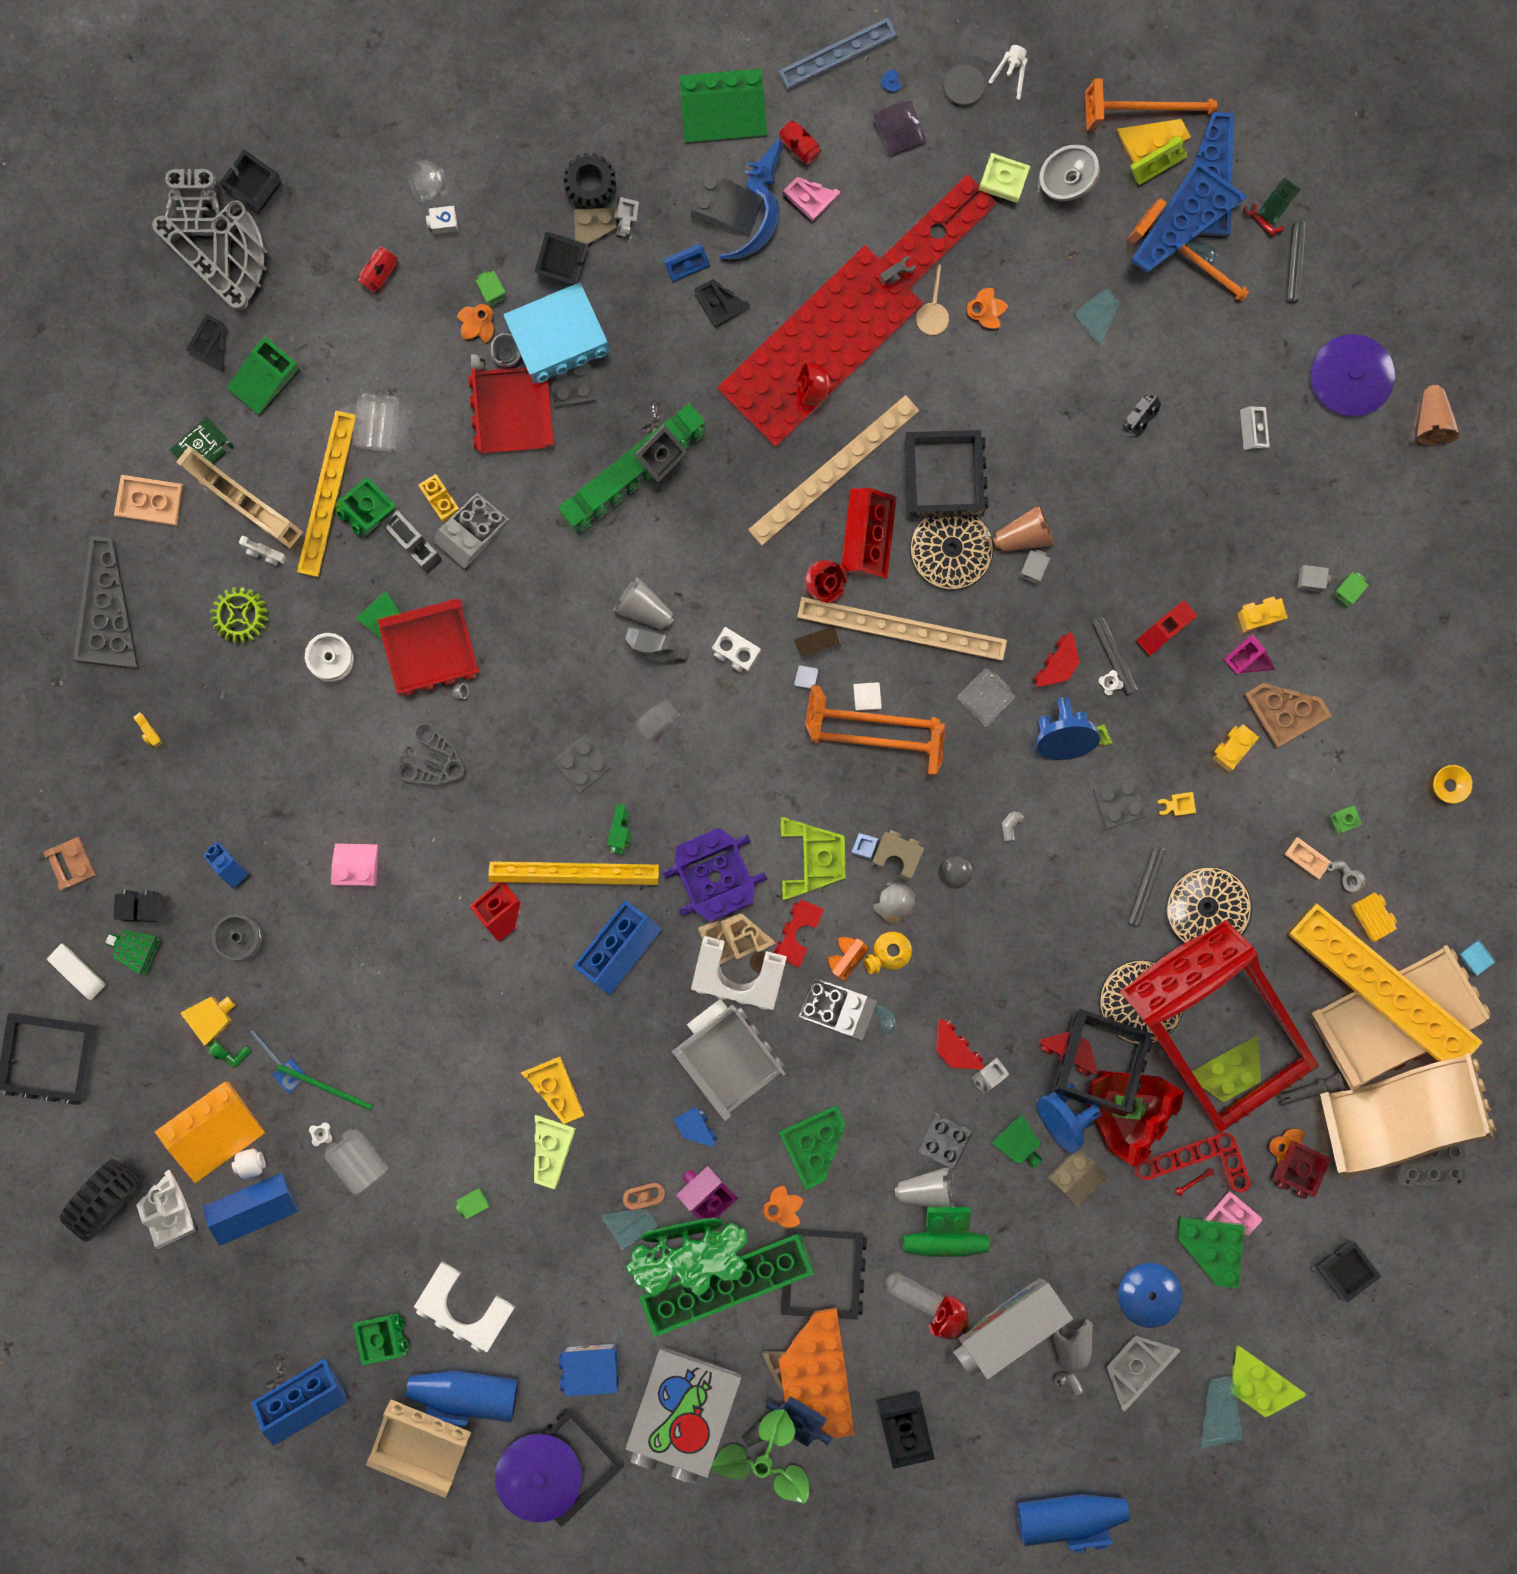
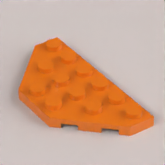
(816, 1372)

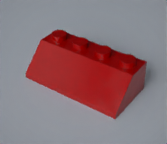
(868, 532)

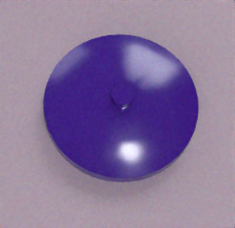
(1352, 375)
(538, 1478)

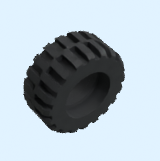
(99, 1200)

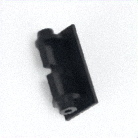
(1148, 407)

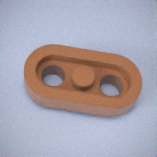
(644, 1196)

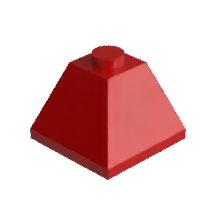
(497, 910)

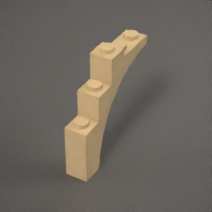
(239, 498)

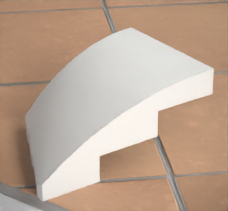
(166, 1212)

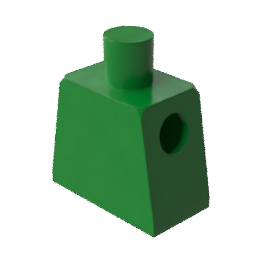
(378, 609)
(1019, 1142)

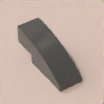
(411, 540)

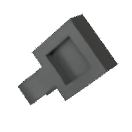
(893, 273)

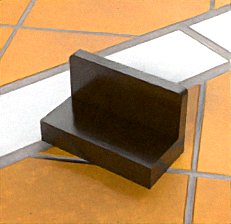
(817, 642)

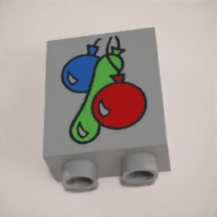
(1012, 1329)
(682, 1415)

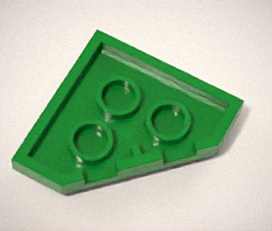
(814, 1144)
(1215, 1247)

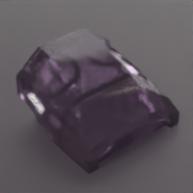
(899, 127)

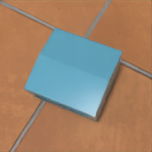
(1476, 958)

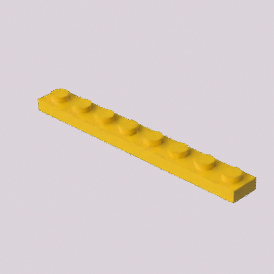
(326, 494)
(574, 873)

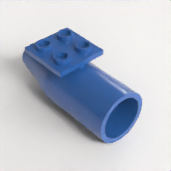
(462, 1395)
(1076, 1519)

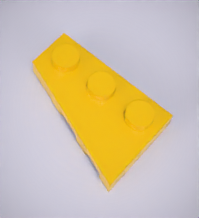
(1147, 138)
(556, 1089)

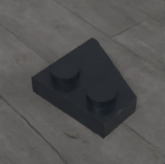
(719, 302)
(209, 342)

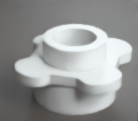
(1112, 676)
(315, 1130)

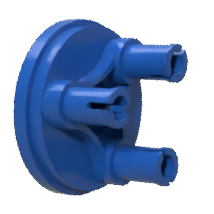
(1069, 736)
(1062, 1123)

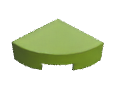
(1104, 736)

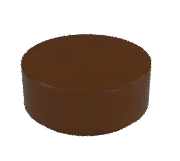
(757, 961)

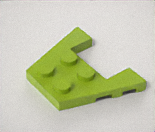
(822, 858)

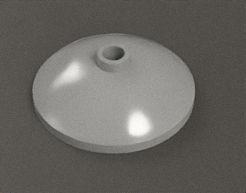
(1066, 165)

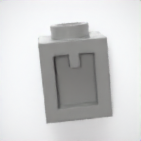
(990, 1076)

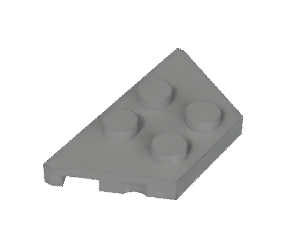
(1137, 1367)

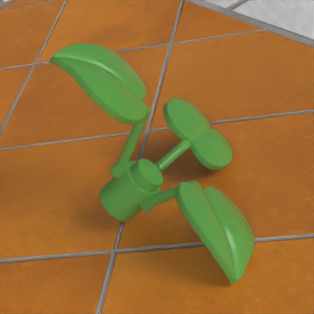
(777, 1429)

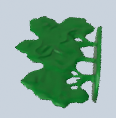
(693, 1261)

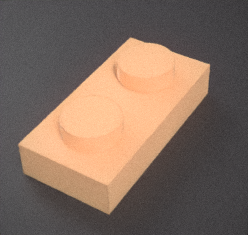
(1307, 858)

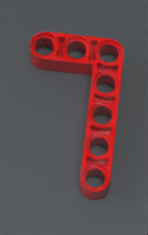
(1196, 1156)

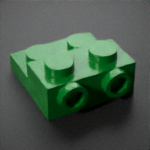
(364, 507)
(619, 836)
(380, 1339)

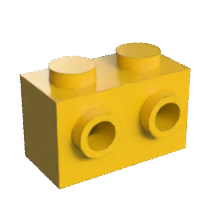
(1263, 615)
(1232, 752)

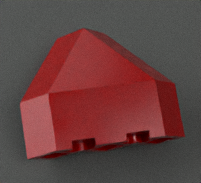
(1133, 1137)

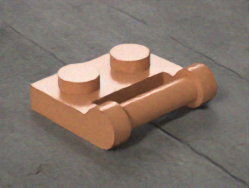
(76, 861)

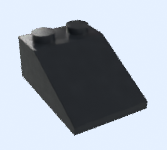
(906, 1430)

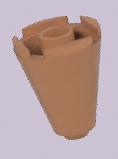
(1436, 418)
(1025, 532)

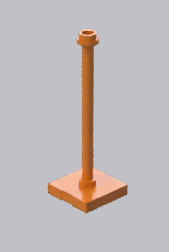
(1096, 105)
(1147, 223)
(817, 711)
(933, 747)

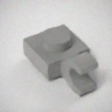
(626, 212)

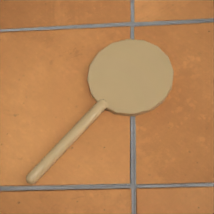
(933, 317)

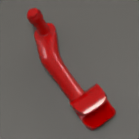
(1261, 220)

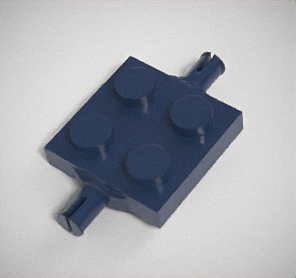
(806, 1421)

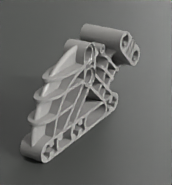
(193, 196)

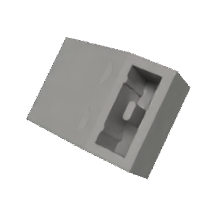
(470, 530)
(838, 1008)

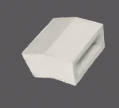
(867, 697)

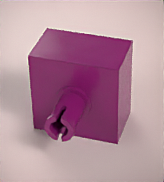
(705, 1194)

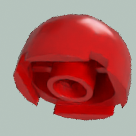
(814, 384)
(825, 580)
(950, 1319)

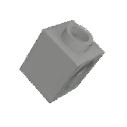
(1035, 566)
(1314, 578)

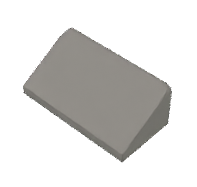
(1254, 428)

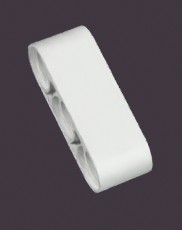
(76, 971)

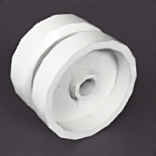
(338, 666)

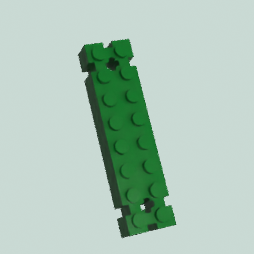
(625, 474)

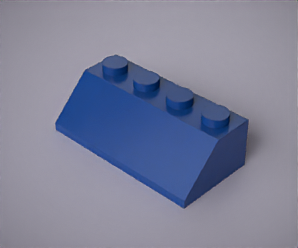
(617, 947)
(299, 1402)

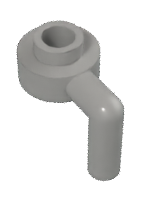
(1349, 876)

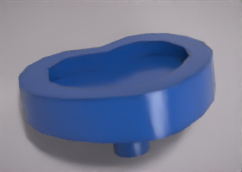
(890, 81)

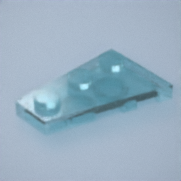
(1222, 1415)

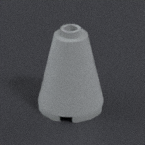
(644, 606)
(927, 1189)

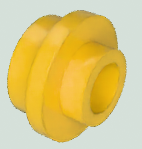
(872, 964)

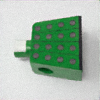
(133, 949)

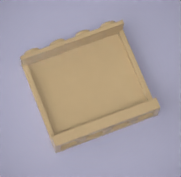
(418, 1448)

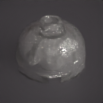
(425, 179)

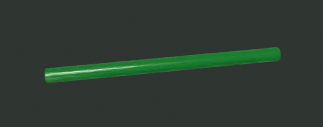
(322, 1086)

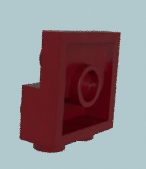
(1301, 1170)

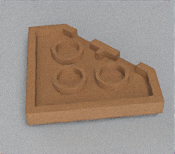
(1286, 711)

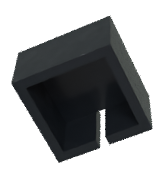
(252, 183)
(561, 257)
(135, 907)
(1349, 1271)

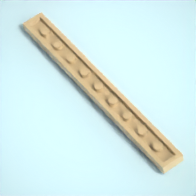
(833, 470)
(902, 629)

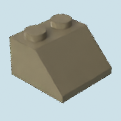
(1077, 1177)

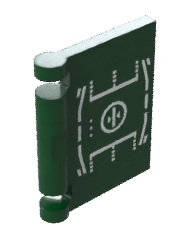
(205, 440)

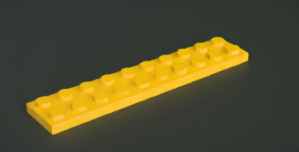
(1383, 986)

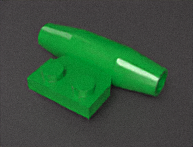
(946, 1235)

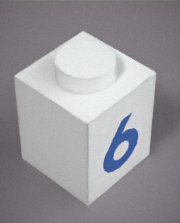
(442, 220)

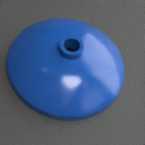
(1137, 1286)

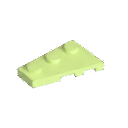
(552, 1148)

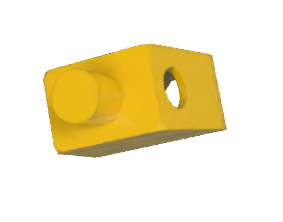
(209, 1018)

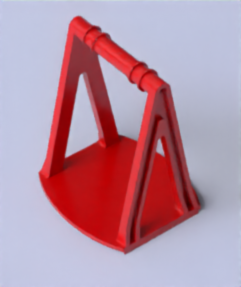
(1190, 976)

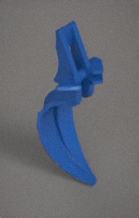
(758, 182)

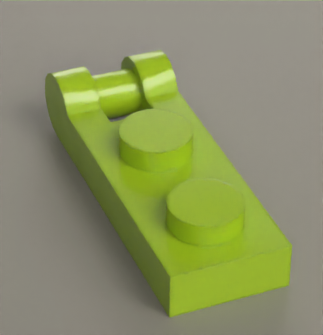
(1159, 160)

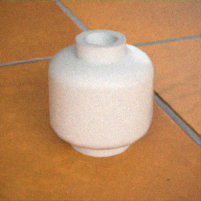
(248, 1163)

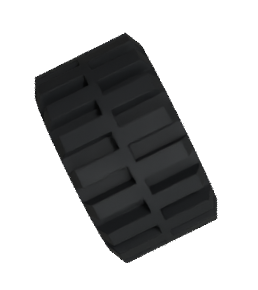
(585, 165)

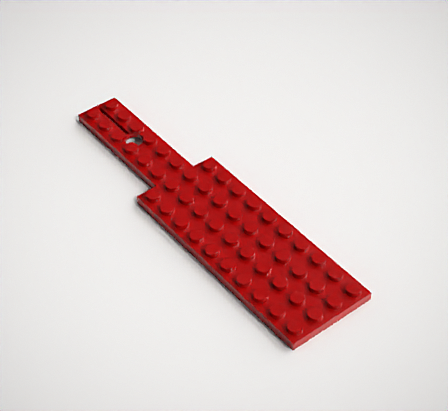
(847, 318)

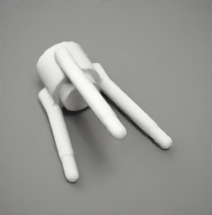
(1015, 58)

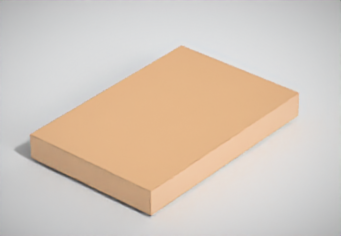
(149, 500)

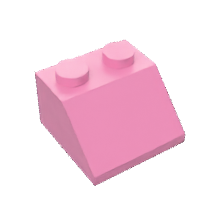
(354, 865)

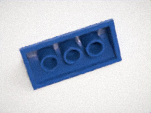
(250, 1209)

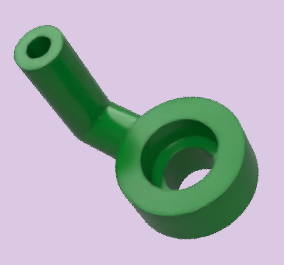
(218, 1051)

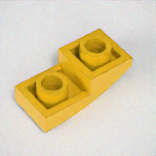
(439, 498)

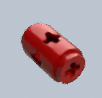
(800, 142)
(379, 257)

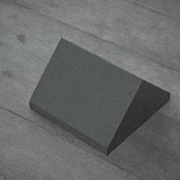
(660, 453)

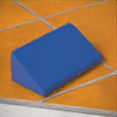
(686, 262)

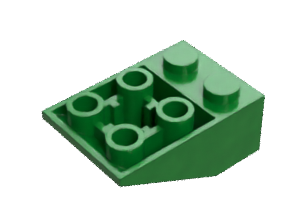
(262, 375)

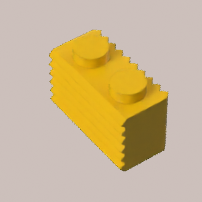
(1374, 916)

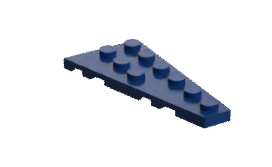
(1217, 155)
(1193, 208)

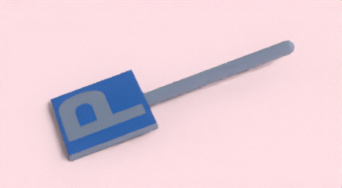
(286, 1081)

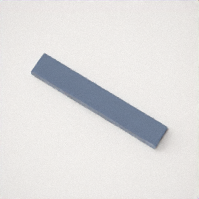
(837, 54)

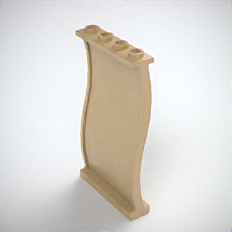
(1370, 1044)
(1407, 1116)

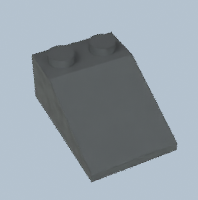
(725, 204)

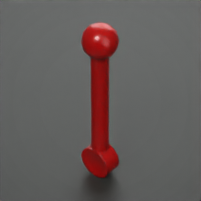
(1209, 1172)

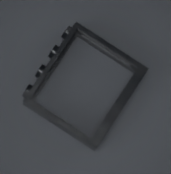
(954, 510)
(1138, 1066)
(49, 1095)
(858, 1284)
(592, 1490)

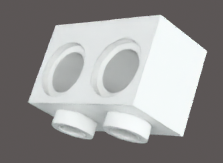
(739, 645)

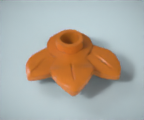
(990, 308)
(474, 325)
(1290, 1135)
(786, 1207)

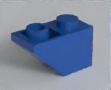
(225, 864)
(693, 1127)

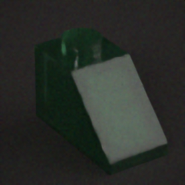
(1279, 200)

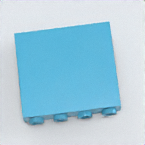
(557, 333)

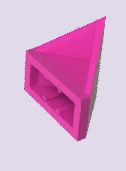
(1249, 657)

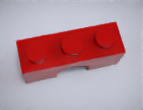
(804, 915)

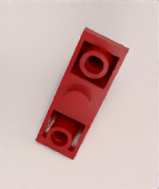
(1166, 627)
(1060, 665)
(955, 1049)
(1083, 1058)

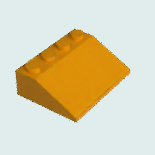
(210, 1132)

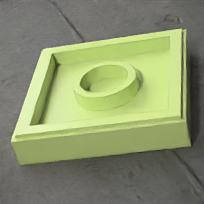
(1004, 177)

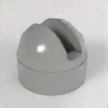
(477, 362)
(460, 691)

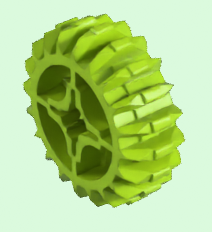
(251, 627)

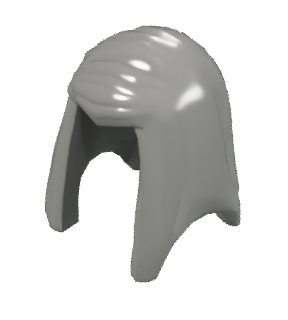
(895, 902)
(1074, 1346)

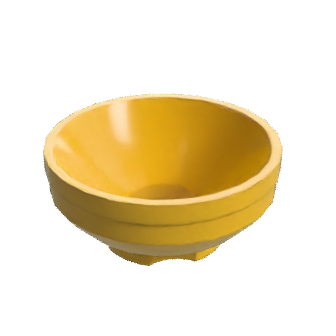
(1460, 777)
(887, 961)

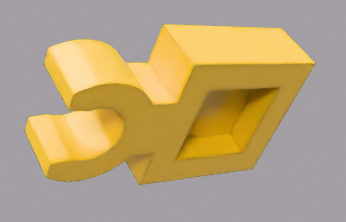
(149, 735)
(1182, 804)

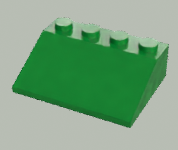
(723, 105)

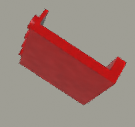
(510, 411)
(428, 646)

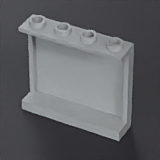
(728, 1060)

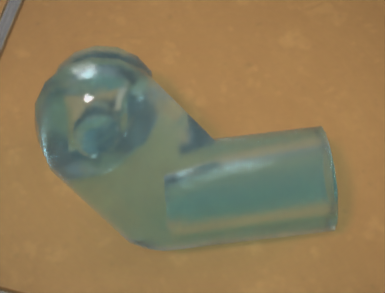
(1205, 249)
(887, 1018)

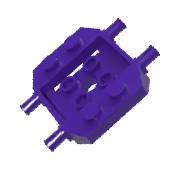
(710, 898)

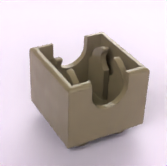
(904, 851)

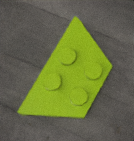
(1231, 1071)
(1261, 1386)

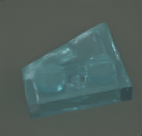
(1098, 314)
(629, 1225)

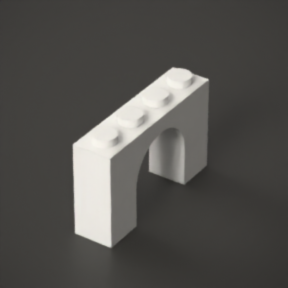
(710, 979)
(434, 1305)

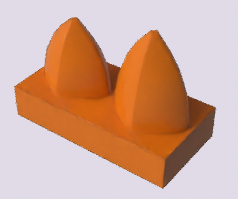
(854, 951)

